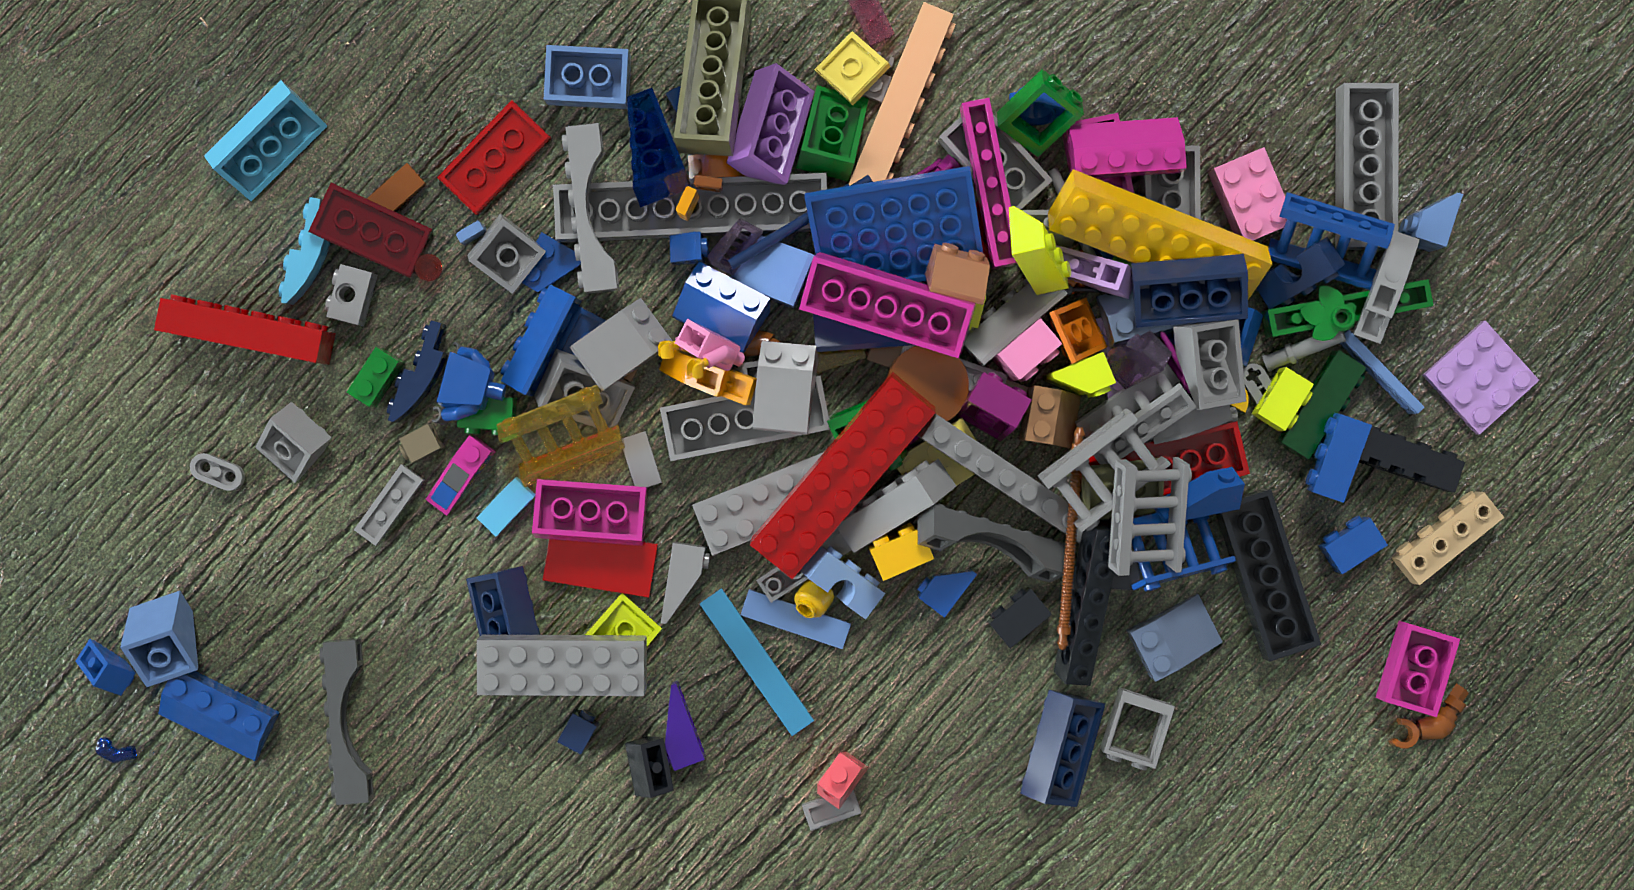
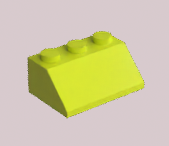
(1037, 253)
(1083, 377)

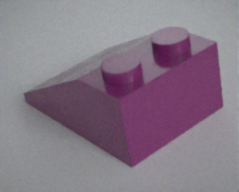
(994, 406)

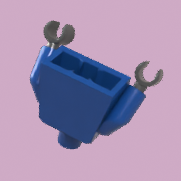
(466, 385)

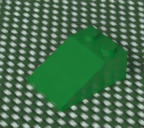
(832, 134)

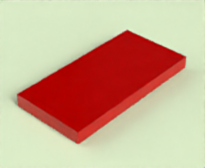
(494, 157)
(602, 565)

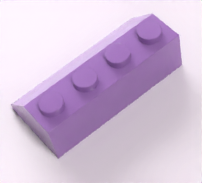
(771, 125)

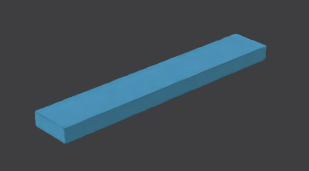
(756, 662)

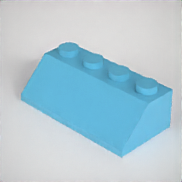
(265, 141)

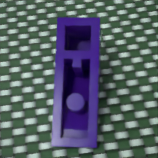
(681, 738)

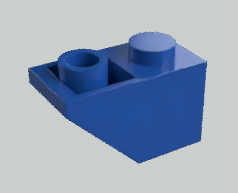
(688, 248)

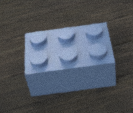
(587, 76)

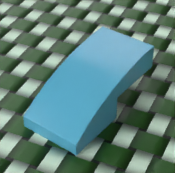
(506, 506)

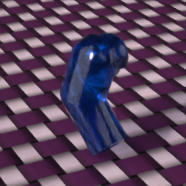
(113, 754)

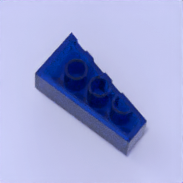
(655, 158)

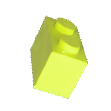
(1283, 399)

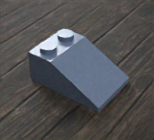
(1174, 637)

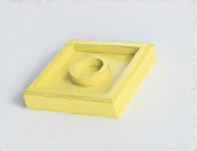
(852, 68)

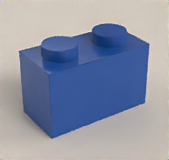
(1352, 544)

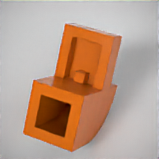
(711, 166)

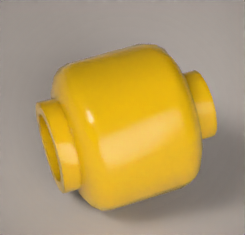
(812, 600)

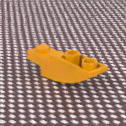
(715, 380)

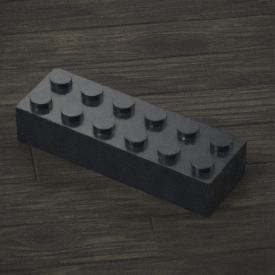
(1268, 577)

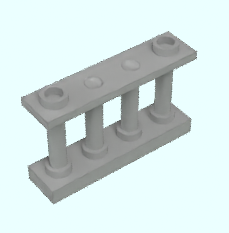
(1151, 418)
(1079, 458)
(1125, 504)

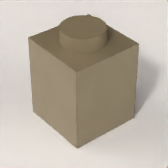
(421, 443)

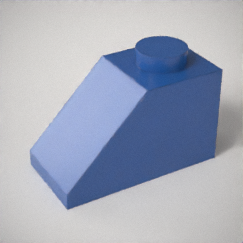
(944, 589)
(105, 668)

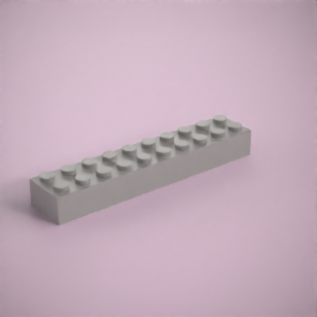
(618, 216)

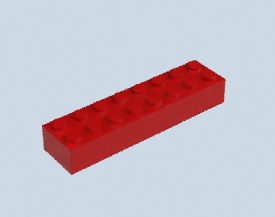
(842, 475)

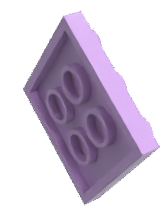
(1480, 377)

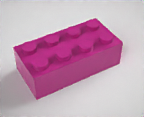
(589, 512)

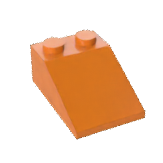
(1077, 330)

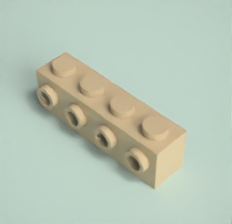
(1447, 537)

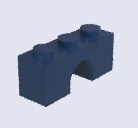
(1317, 263)

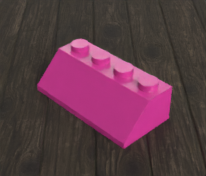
(1127, 148)

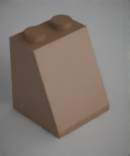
(1050, 417)

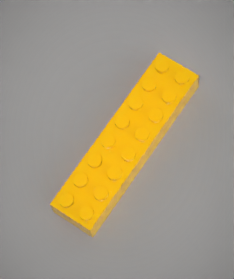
(1145, 229)

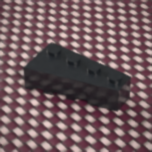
(1412, 460)

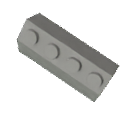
(1008, 321)

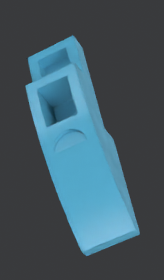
(303, 265)

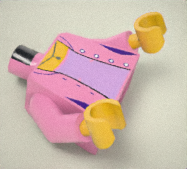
(704, 344)

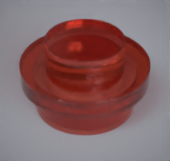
(428, 267)

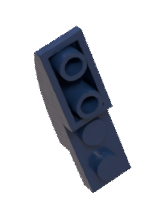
(415, 385)

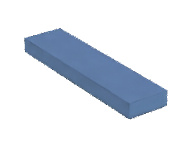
(1381, 374)
(786, 617)

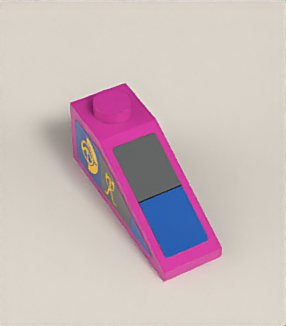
(460, 474)

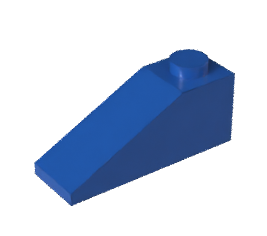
(1211, 494)

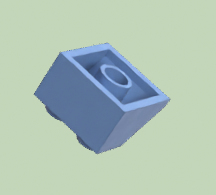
(1433, 223)

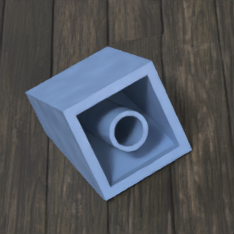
(777, 273)
(161, 639)

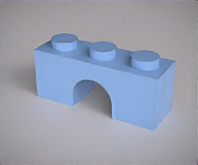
(858, 591)

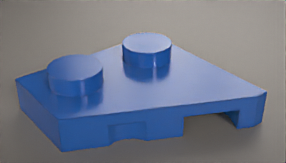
(553, 264)

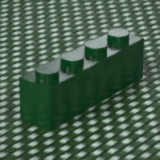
(1329, 396)

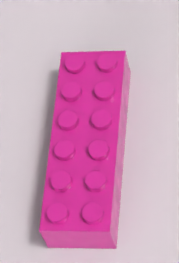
(886, 304)

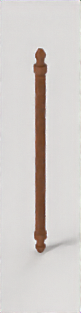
(1064, 628)

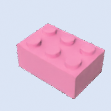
(1250, 194)
(1026, 351)

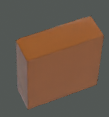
(708, 183)

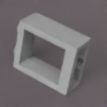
(1138, 760)

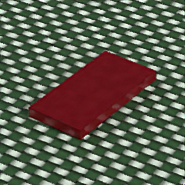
(370, 230)

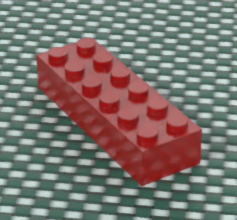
(238, 329)
(1204, 451)

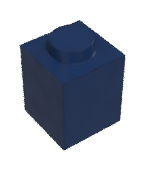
(578, 731)

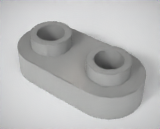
(218, 471)

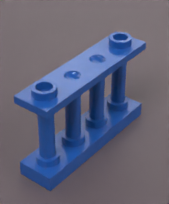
(1335, 220)
(1153, 582)

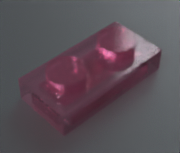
(872, 20)

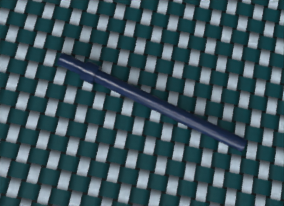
(778, 235)

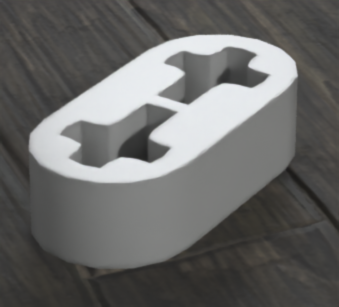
(1262, 378)

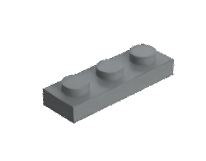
(389, 504)

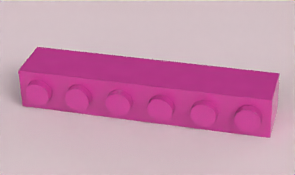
(989, 179)

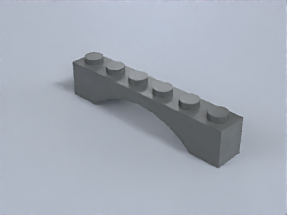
(1036, 555)
(351, 775)

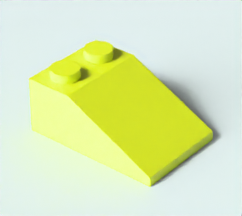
(625, 619)

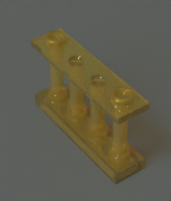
(571, 455)

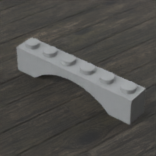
(585, 153)

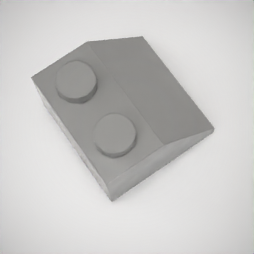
(506, 253)
(292, 441)

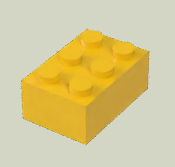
(899, 552)

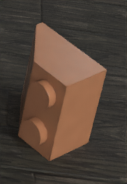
(958, 273)

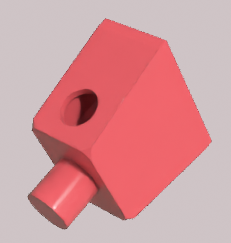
(841, 779)

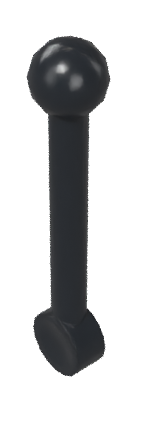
(1070, 290)

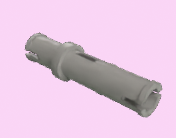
(1299, 350)

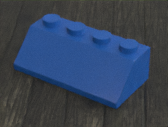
(540, 340)
(218, 713)

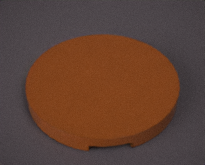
(935, 377)

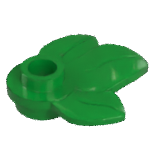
(1324, 314)

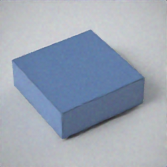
(471, 232)

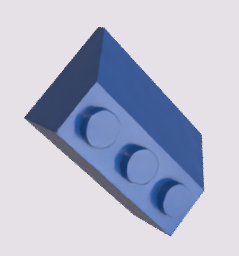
(722, 305)
(1338, 457)

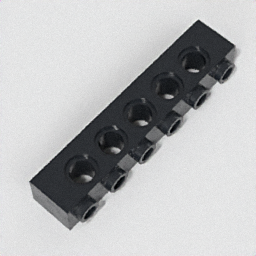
(1088, 607)

